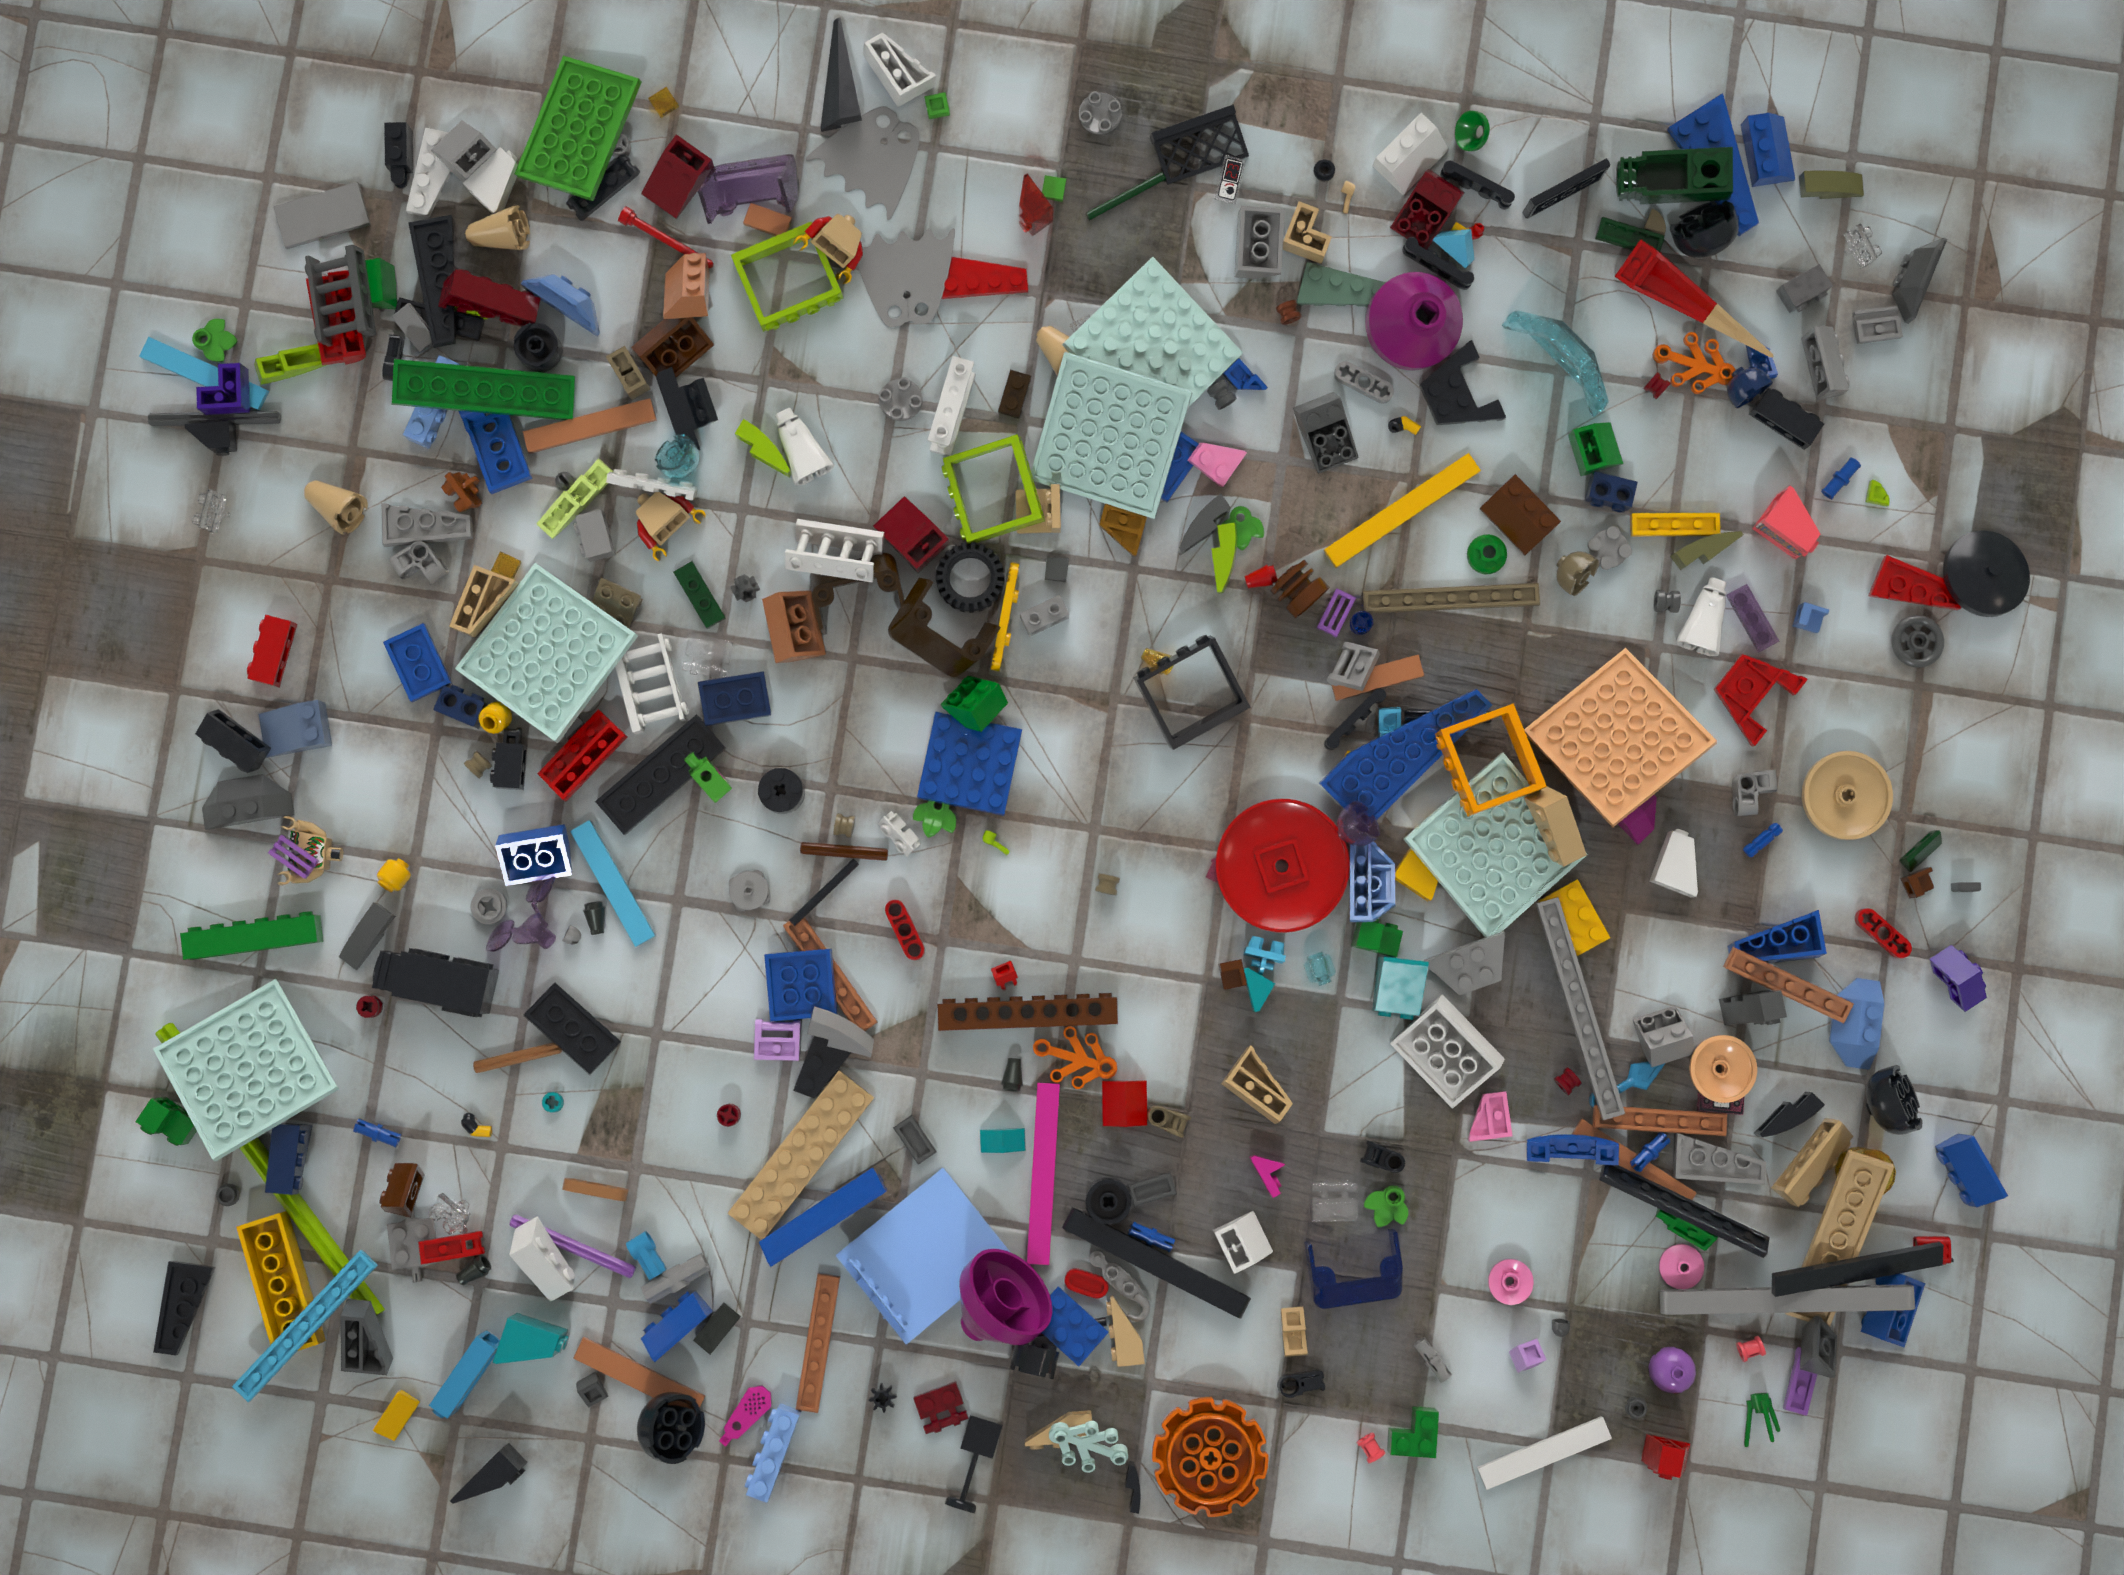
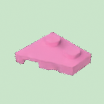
(1216, 461)
(1491, 1118)

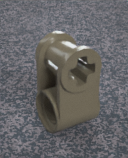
(1170, 1120)

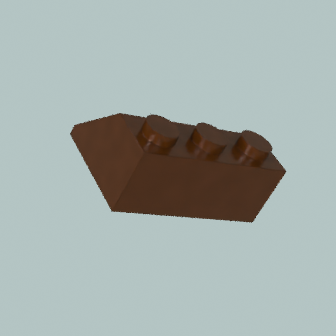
(672, 344)
(1520, 514)

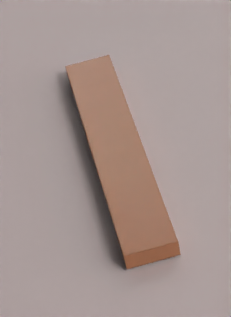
(589, 426)
(1789, 984)
(846, 995)
(1665, 1121)
(1626, 1155)
(818, 1343)
(631, 1372)

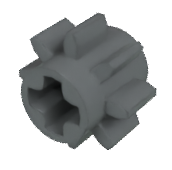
(745, 588)

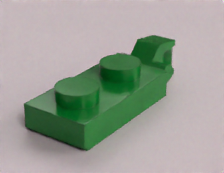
(1686, 1230)

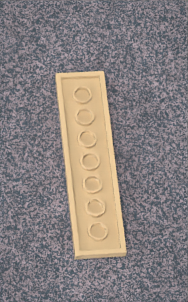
(801, 1155)
(1847, 1215)

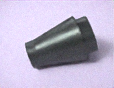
(594, 914)
(1012, 1076)
(474, 1269)

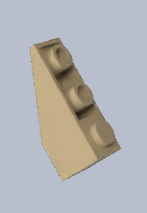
(1128, 1343)
(1072, 1419)

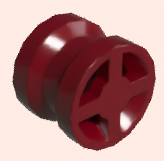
(1656, 385)
(373, 1009)
(1567, 1081)
(725, 1114)

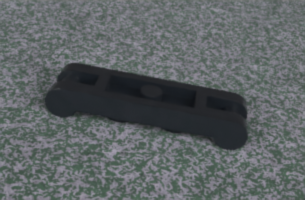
(1471, 180)
(611, 184)
(1431, 261)
(1361, 712)

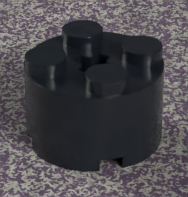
(537, 360)
(783, 803)
(1121, 1199)
(1035, 1360)

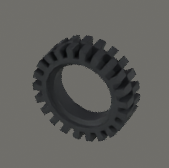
(970, 551)

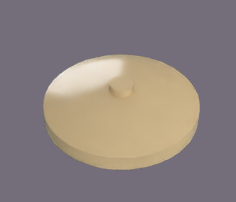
(1847, 795)

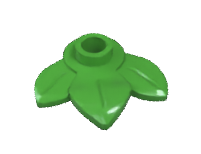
(217, 342)
(1247, 528)
(935, 819)
(1385, 1209)

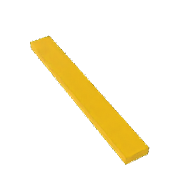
(1402, 510)

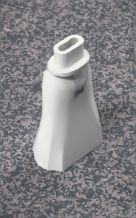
(801, 449)
(1705, 621)

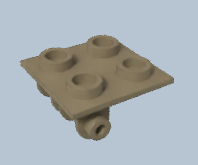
(617, 601)

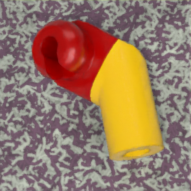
(1477, 229)

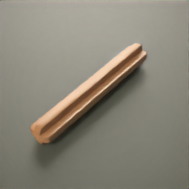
(516, 1057)

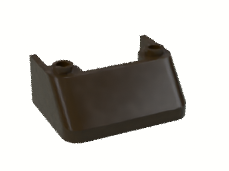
(822, 585)
(911, 631)

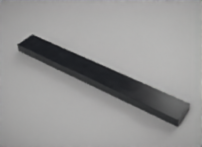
(1685, 1209)
(1857, 1269)

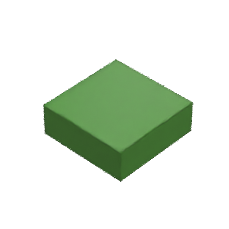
(937, 105)
(1054, 188)

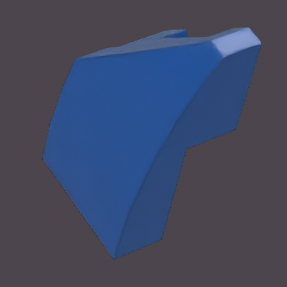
(1762, 361)
(1242, 377)

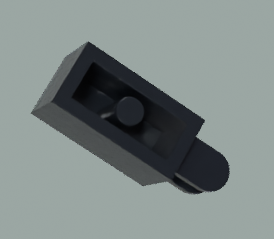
(398, 152)
(509, 761)

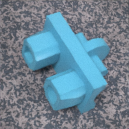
(1275, 954)

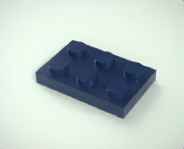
(734, 698)

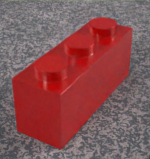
(271, 650)

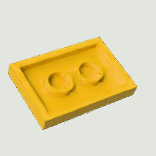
(1581, 918)

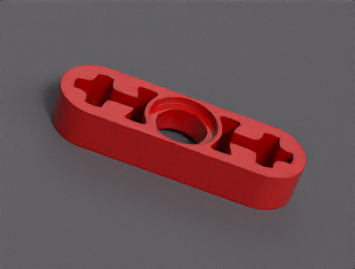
(1891, 948)

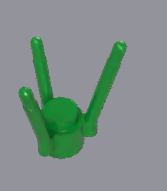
(1761, 1404)

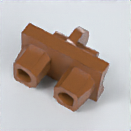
(465, 489)

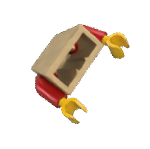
(838, 240)
(661, 517)

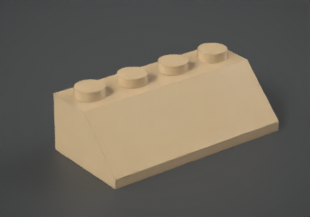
(1813, 1161)

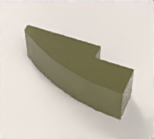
(1831, 184)
(1704, 548)

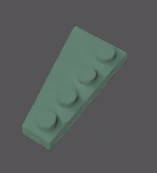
(1335, 287)

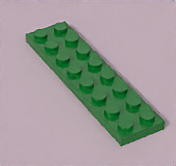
(482, 390)

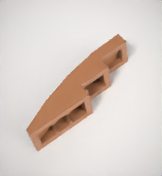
(1385, 676)

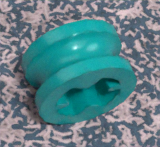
(558, 1097)

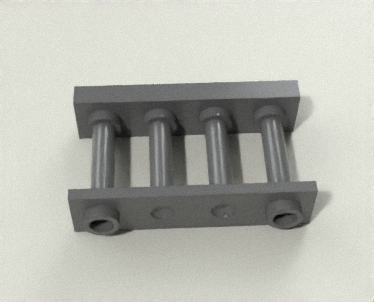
(359, 301)

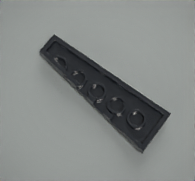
(435, 263)

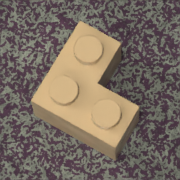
(1302, 238)

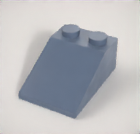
(296, 728)

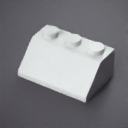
(1411, 154)

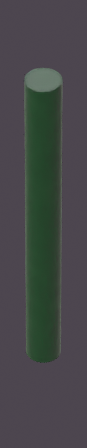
(1125, 196)

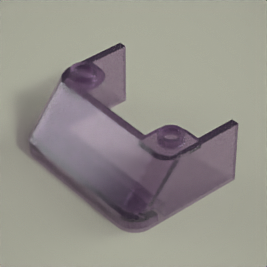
(749, 183)

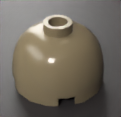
(1575, 570)

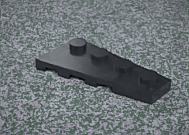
(181, 1298)

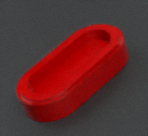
(1086, 1283)

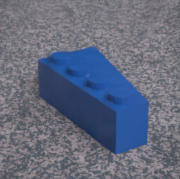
(1789, 941)

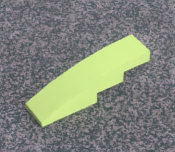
(575, 499)

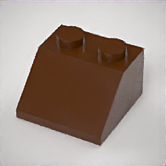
(402, 1189)

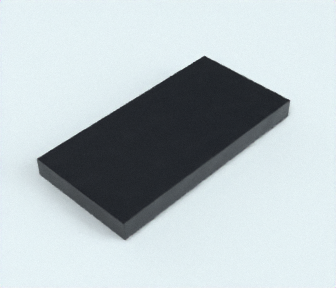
(1566, 188)
(572, 1028)

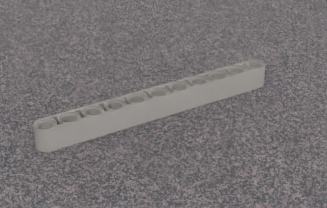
(1763, 1301)

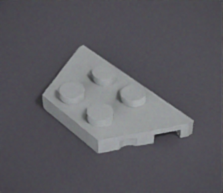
(1471, 964)

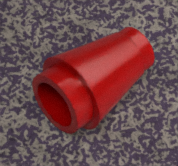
(1262, 577)

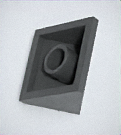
(1818, 1348)

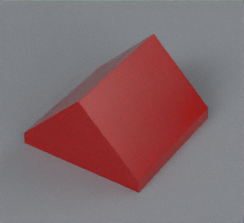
(1124, 1103)

